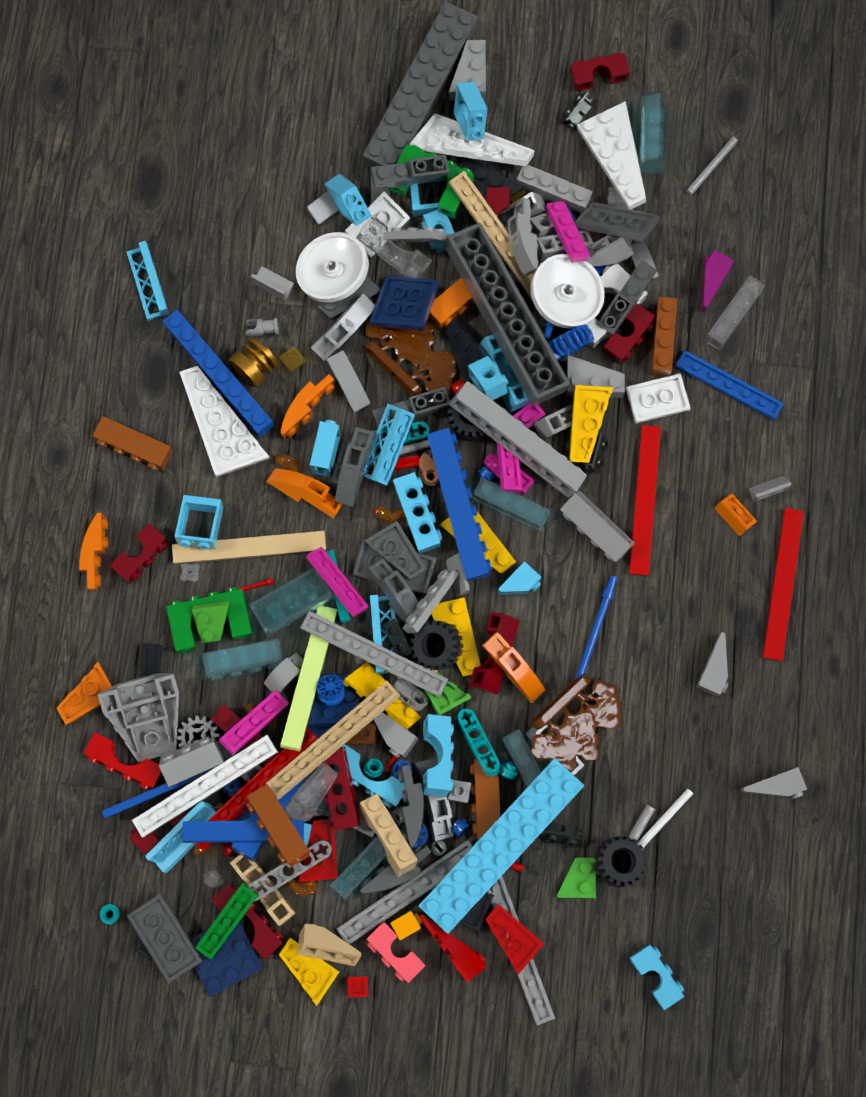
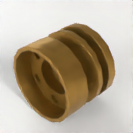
(255, 360)

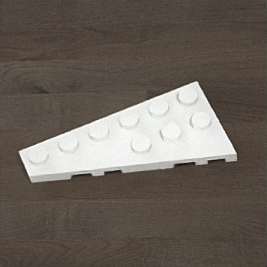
(445, 137)
(614, 148)
(223, 433)

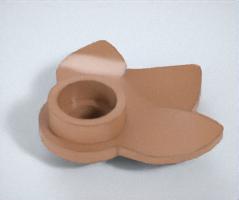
(428, 466)

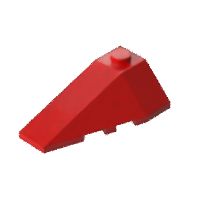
(462, 956)

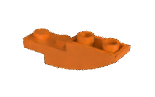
(299, 410)
(302, 486)
(93, 544)
(514, 666)

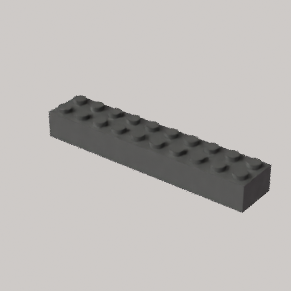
(421, 85)
(506, 314)

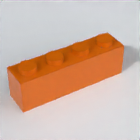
(450, 304)

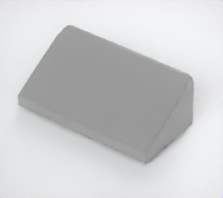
(322, 208)
(769, 488)
(460, 585)

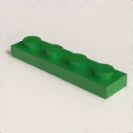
(227, 921)

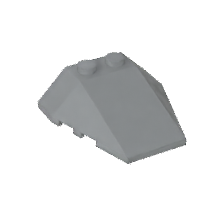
(144, 713)

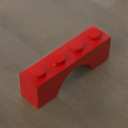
(103, 750)

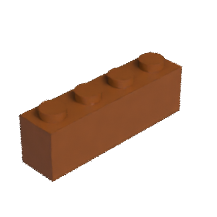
(664, 336)
(133, 443)
(487, 799)
(278, 826)

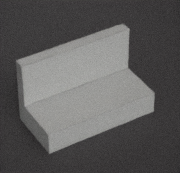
(272, 283)

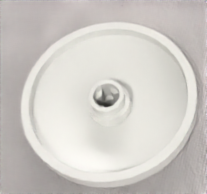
(332, 267)
(567, 291)

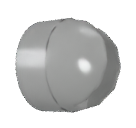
(435, 851)

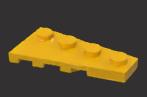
(587, 417)
(497, 553)
(456, 613)
(366, 681)

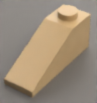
(324, 945)

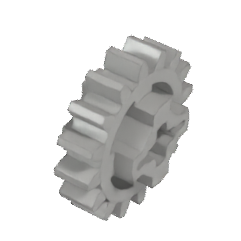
(192, 731)

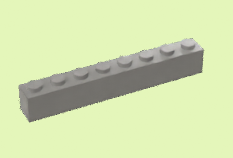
(518, 439)

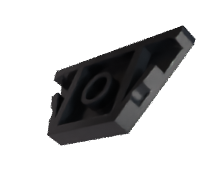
(487, 178)

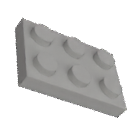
(426, 234)

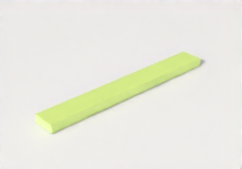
(306, 686)

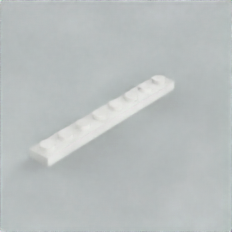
(205, 786)

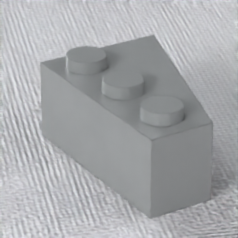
(471, 68)
(589, 374)
(190, 760)

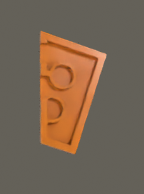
(84, 696)

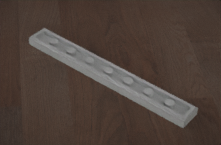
(374, 654)
(402, 895)
(529, 975)

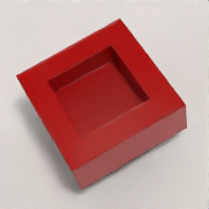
(358, 986)

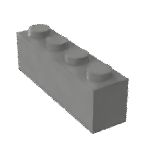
(554, 188)
(597, 526)

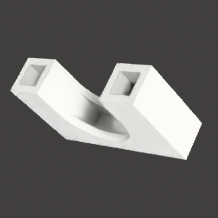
(613, 280)

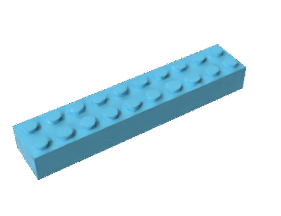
(501, 845)

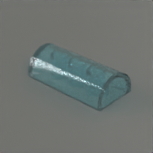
(652, 133)
(291, 601)

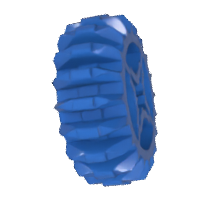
(571, 342)

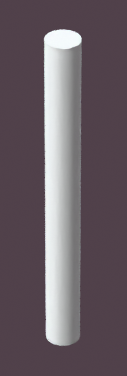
(665, 818)

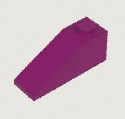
(714, 273)

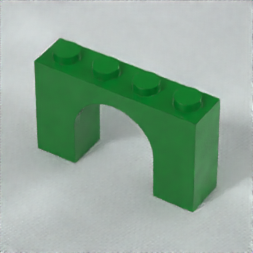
(450, 202)
(182, 617)

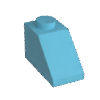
(521, 581)

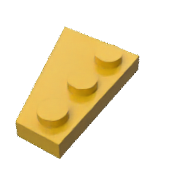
(312, 973)

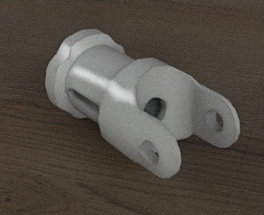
(262, 327)

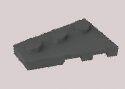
(337, 308)
(397, 550)

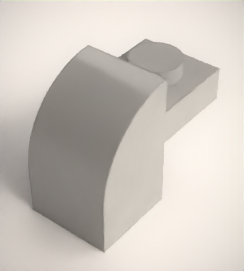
(284, 674)

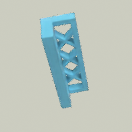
(152, 277)
(390, 445)
(376, 623)
(171, 848)

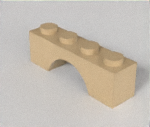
(397, 849)
(273, 902)

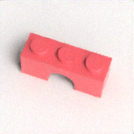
(381, 941)

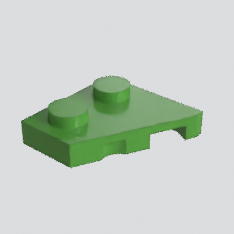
(210, 620)
(449, 699)
(579, 880)

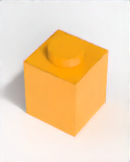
(406, 924)

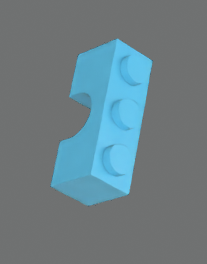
(668, 991)

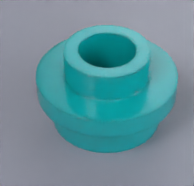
(373, 763)
(508, 770)
(103, 914)

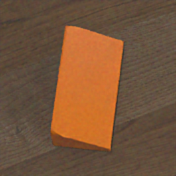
(735, 514)

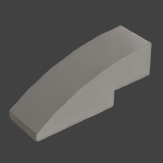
(348, 381)

